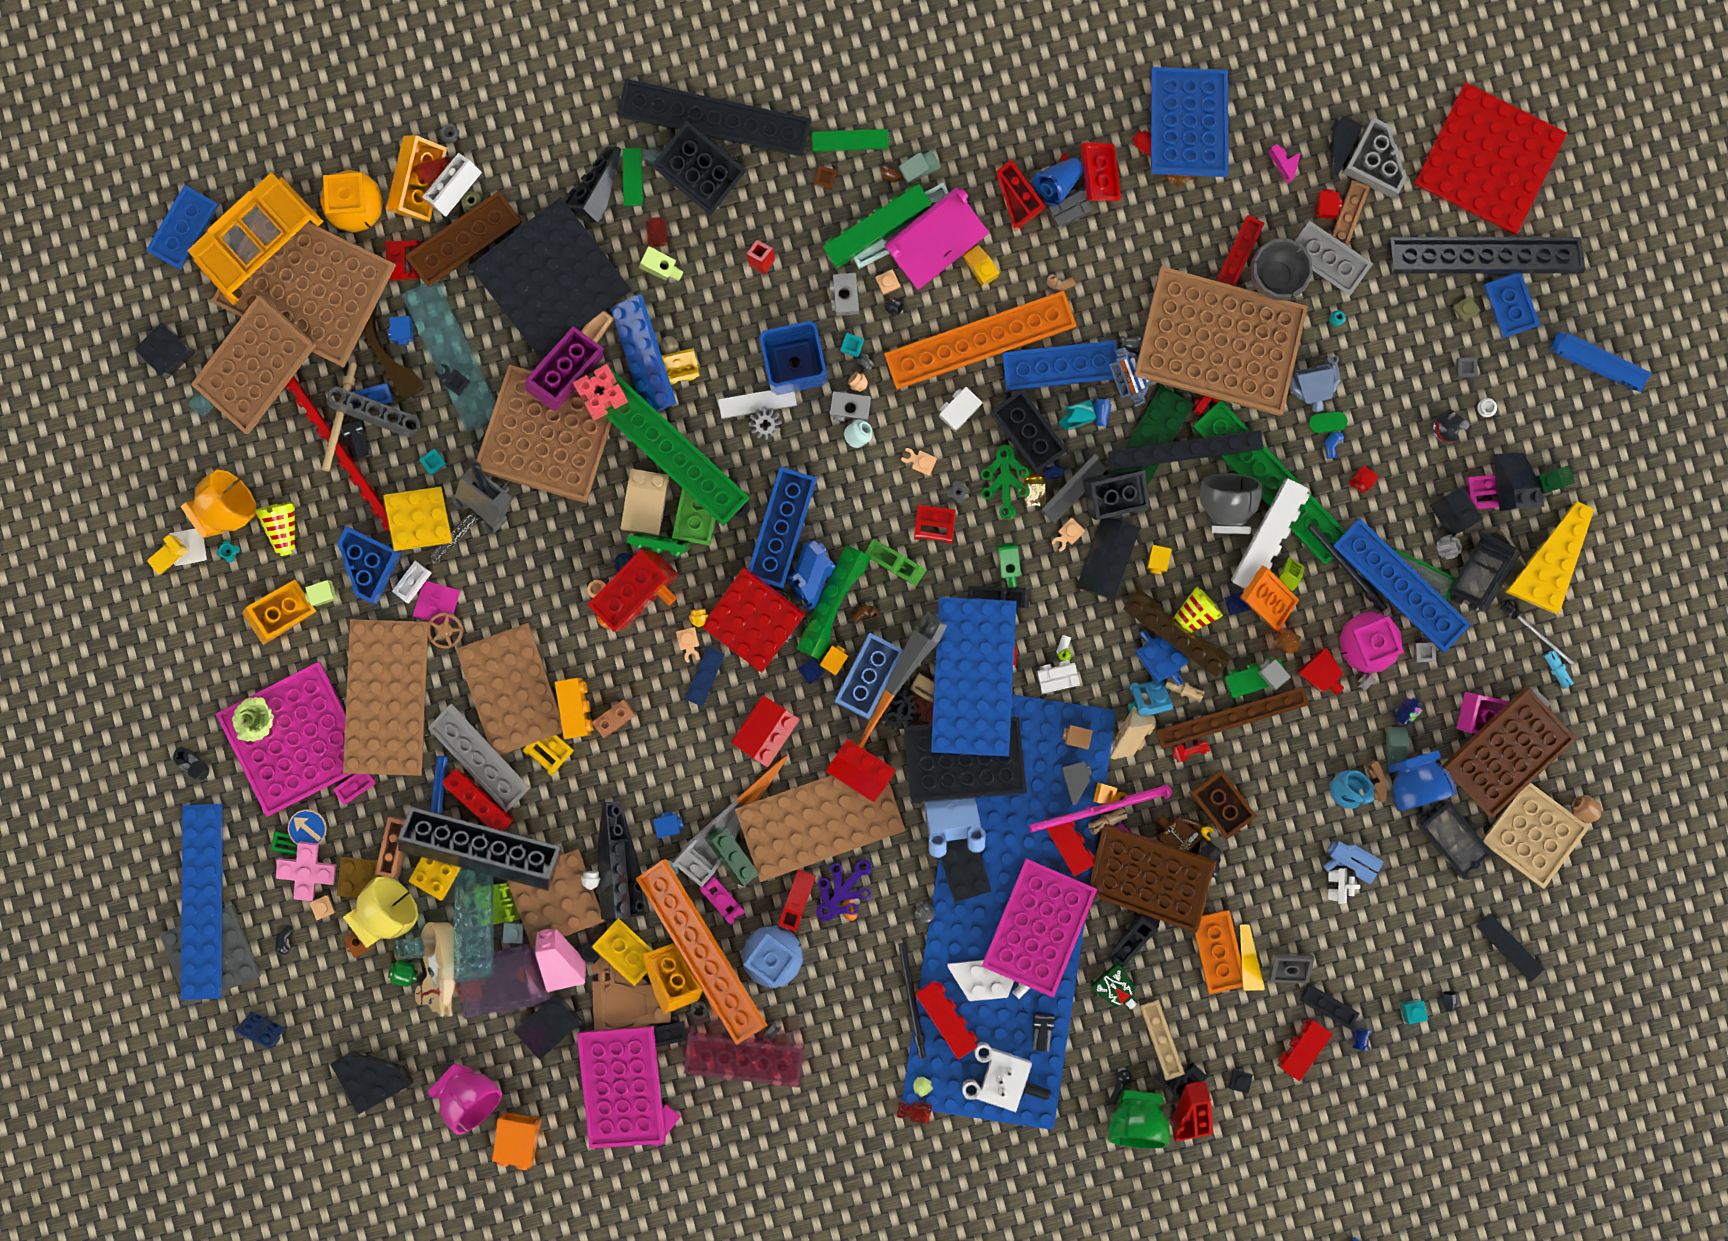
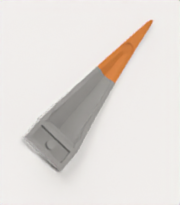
(697, 857)

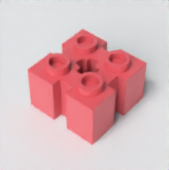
(599, 403)

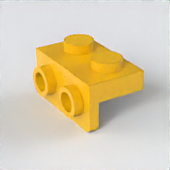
(681, 366)

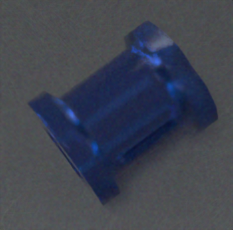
(1362, 1039)

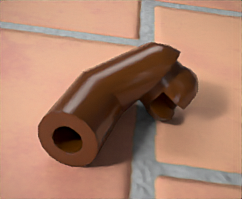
(890, 174)

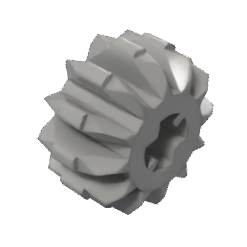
(770, 426)

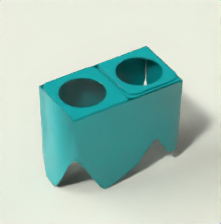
(1079, 415)

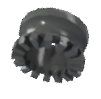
(865, 361)
(693, 1008)
(771, 1031)

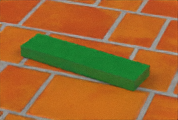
(850, 140)

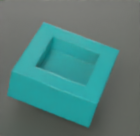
(852, 345)
(433, 462)

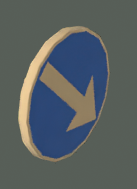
(307, 827)

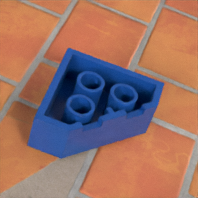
(367, 563)

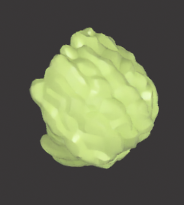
(256, 717)

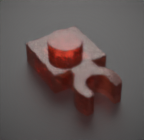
(926, 712)
(917, 1112)

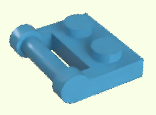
(1157, 696)

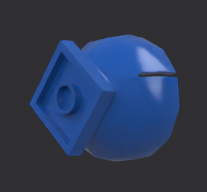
(1420, 781)

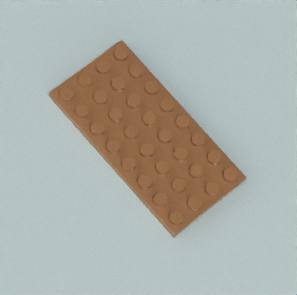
(385, 697)
(814, 825)

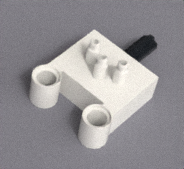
(1004, 1080)

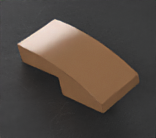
(1376, 773)

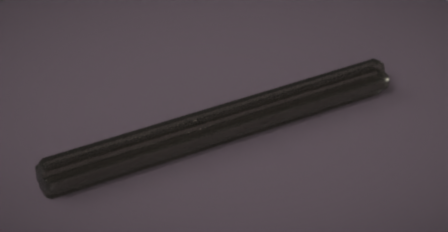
(460, 530)

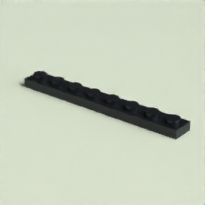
(1185, 450)

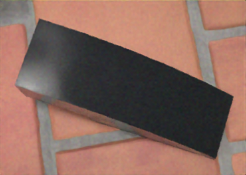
(1001, 593)

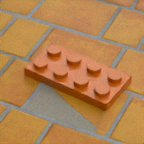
(1269, 598)
(1219, 952)

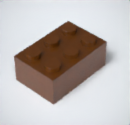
(1222, 804)

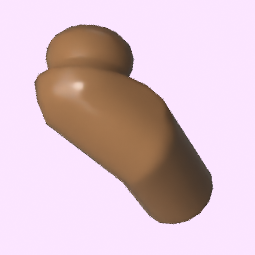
(1059, 285)

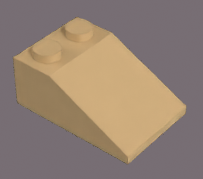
(645, 502)
(1132, 734)

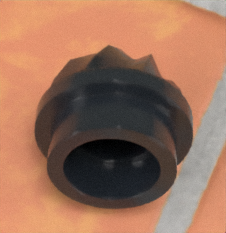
(894, 305)

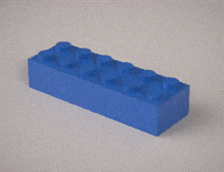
(782, 526)

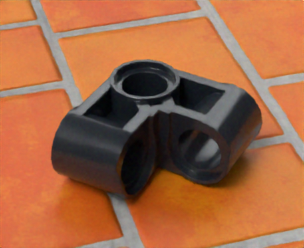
(1192, 1075)

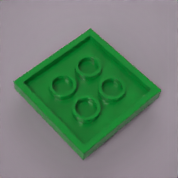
(659, 543)

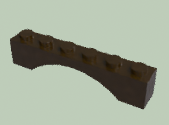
(404, 379)
(1152, 616)

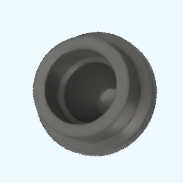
(924, 913)

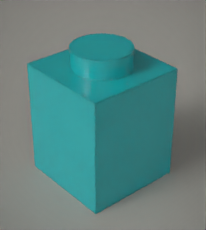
(1413, 1011)

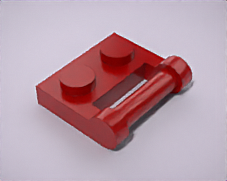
(396, 254)
(936, 518)

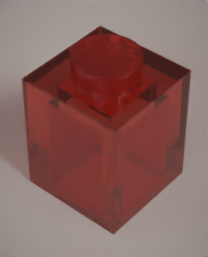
(657, 232)

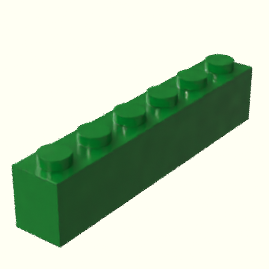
(877, 226)

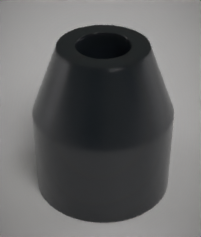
(1449, 1000)

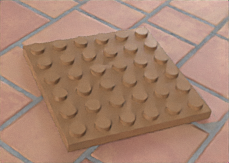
(541, 446)

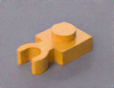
(1107, 794)

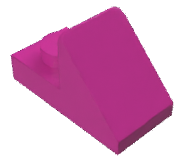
(1286, 167)

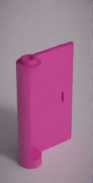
(926, 243)

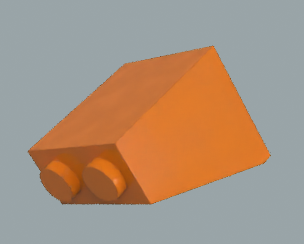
(516, 1140)

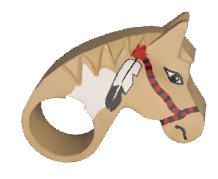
(439, 963)

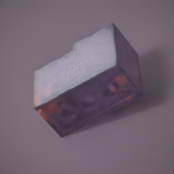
(513, 986)

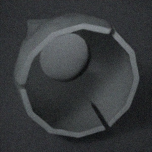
(1225, 503)

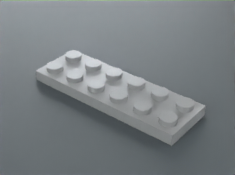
(478, 758)

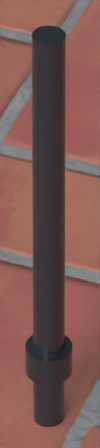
(1370, 593)
(919, 1038)

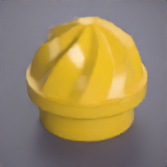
(698, 617)

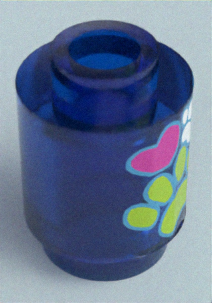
(1408, 711)

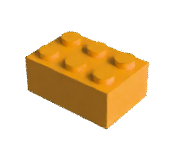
(574, 708)

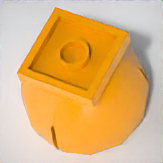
(350, 200)
(217, 511)

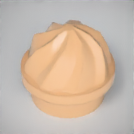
(858, 382)

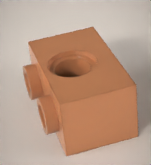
(614, 718)

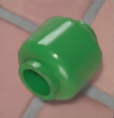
(402, 973)

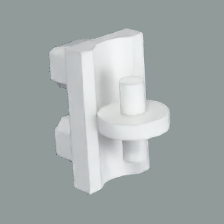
(1341, 893)

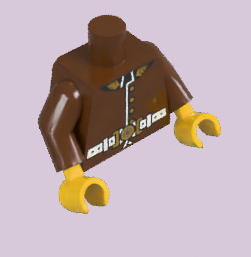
(1181, 832)

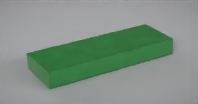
(632, 177)

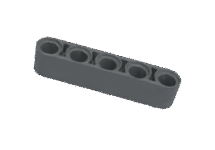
(367, 404)

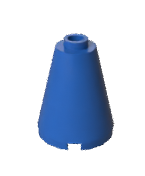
(1057, 180)

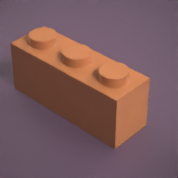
(391, 859)

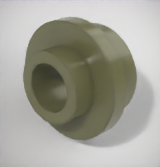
(470, 194)

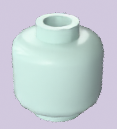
(858, 433)

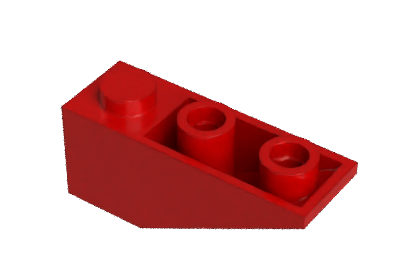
(797, 900)

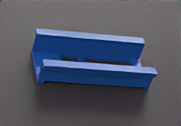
(1600, 361)

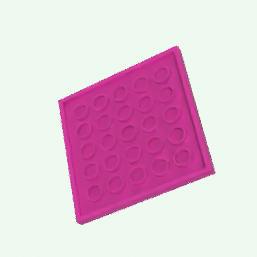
(302, 745)

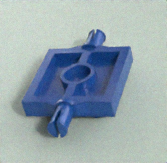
(1161, 658)

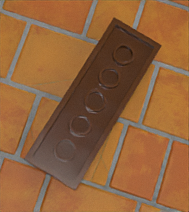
(463, 239)

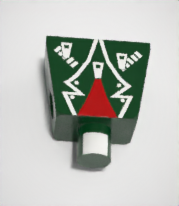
(1115, 987)

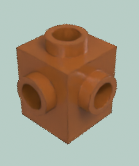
(352, 945)

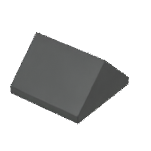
(1290, 967)

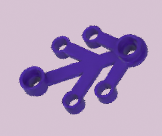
(842, 892)

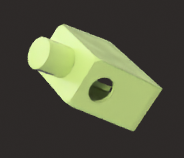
(652, 261)

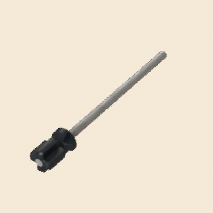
(1509, 608)

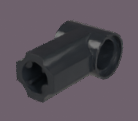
(355, 433)
(1042, 1025)

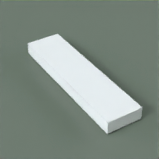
(748, 403)

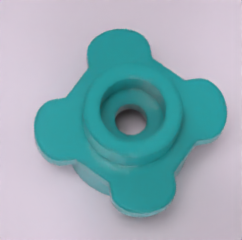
(222, 552)

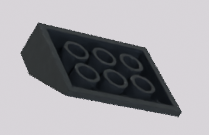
(699, 167)

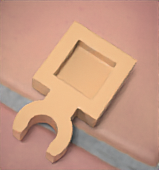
(922, 462)
(1070, 532)
(688, 640)

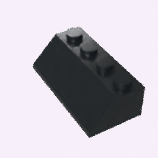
(1108, 558)

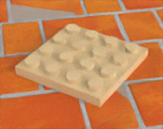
(1535, 835)

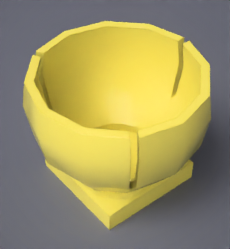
(376, 915)

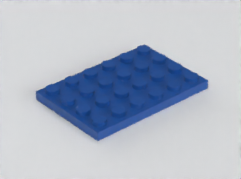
(1189, 122)

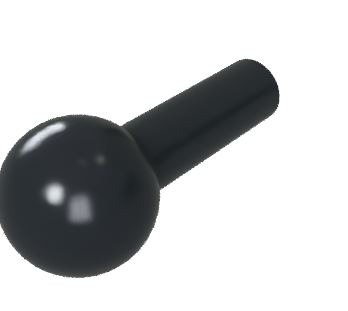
(1124, 1078)

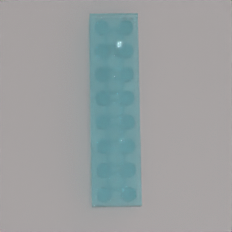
(448, 346)

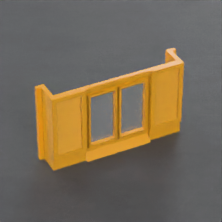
(251, 233)

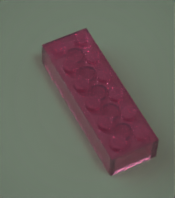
(748, 1061)

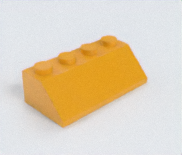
(406, 189)

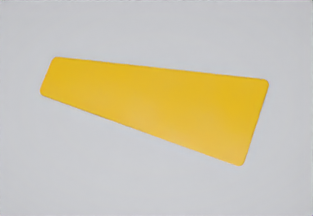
(1250, 967)

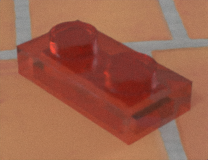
(431, 170)

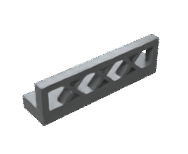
(1072, 490)

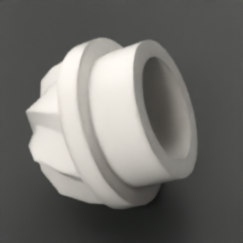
(590, 879)

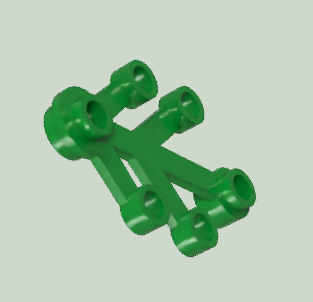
(1005, 479)

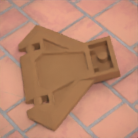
(622, 1005)

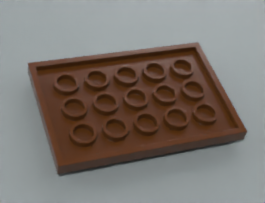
(1509, 752)
(1152, 877)

